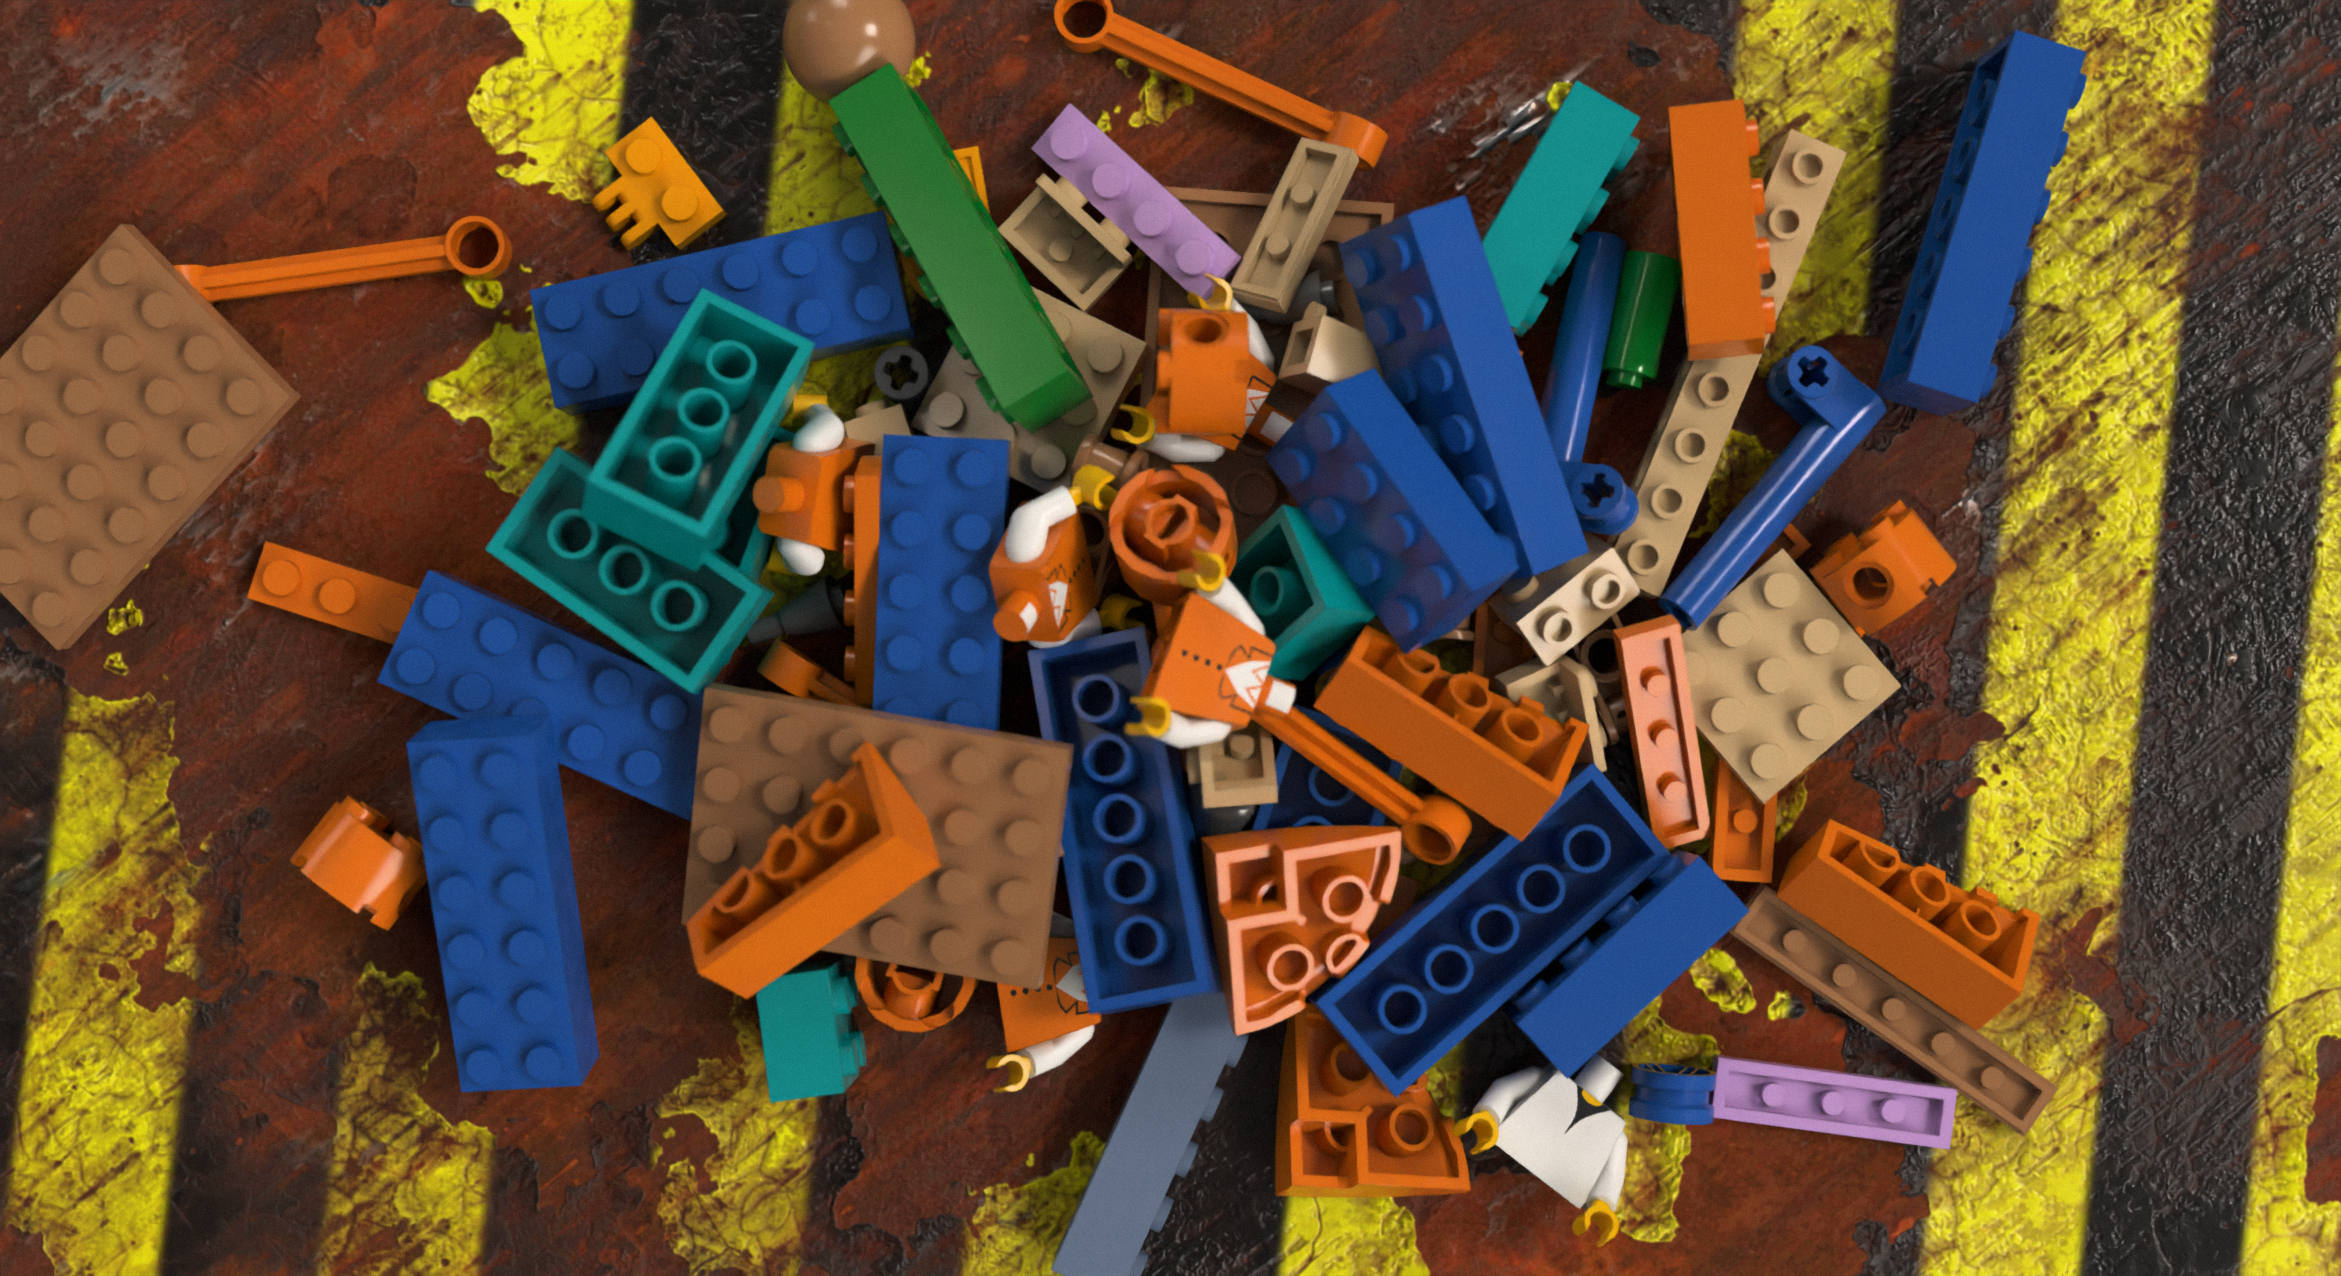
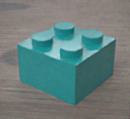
(1298, 593)
(810, 1031)

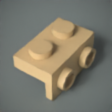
(1067, 243)
(1566, 601)
(1566, 692)
(1235, 769)

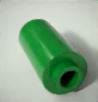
(1640, 319)

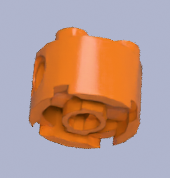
(1202, 371)
(1161, 521)
(1882, 569)
(363, 863)
(911, 996)

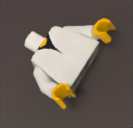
(1560, 1135)

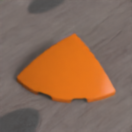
(1293, 911)
(1350, 1135)

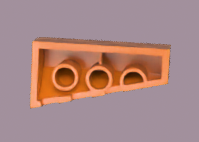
(1717, 229)
(1454, 731)
(816, 879)
(1913, 922)

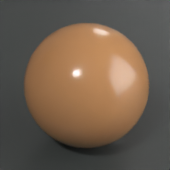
(844, 41)

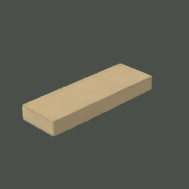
(1293, 225)

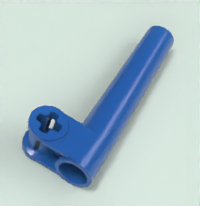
(1574, 381)
(1834, 418)

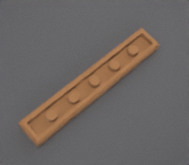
(1893, 1011)

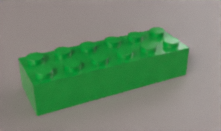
(958, 251)

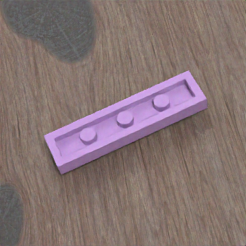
(1136, 202)
(1833, 1102)

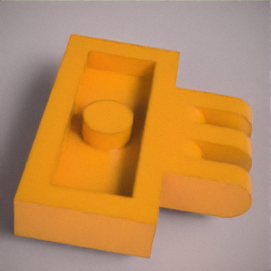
(656, 190)

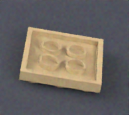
(1045, 458)
(1778, 676)

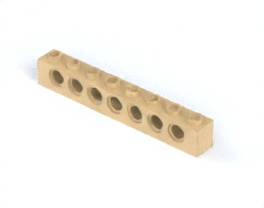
(1712, 390)

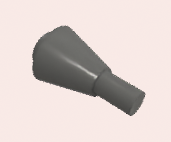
(1311, 289)
(811, 612)

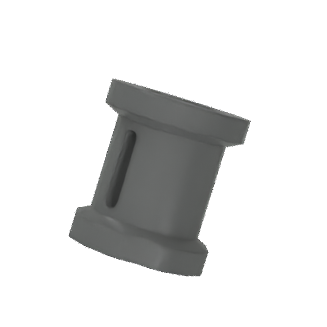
(896, 359)

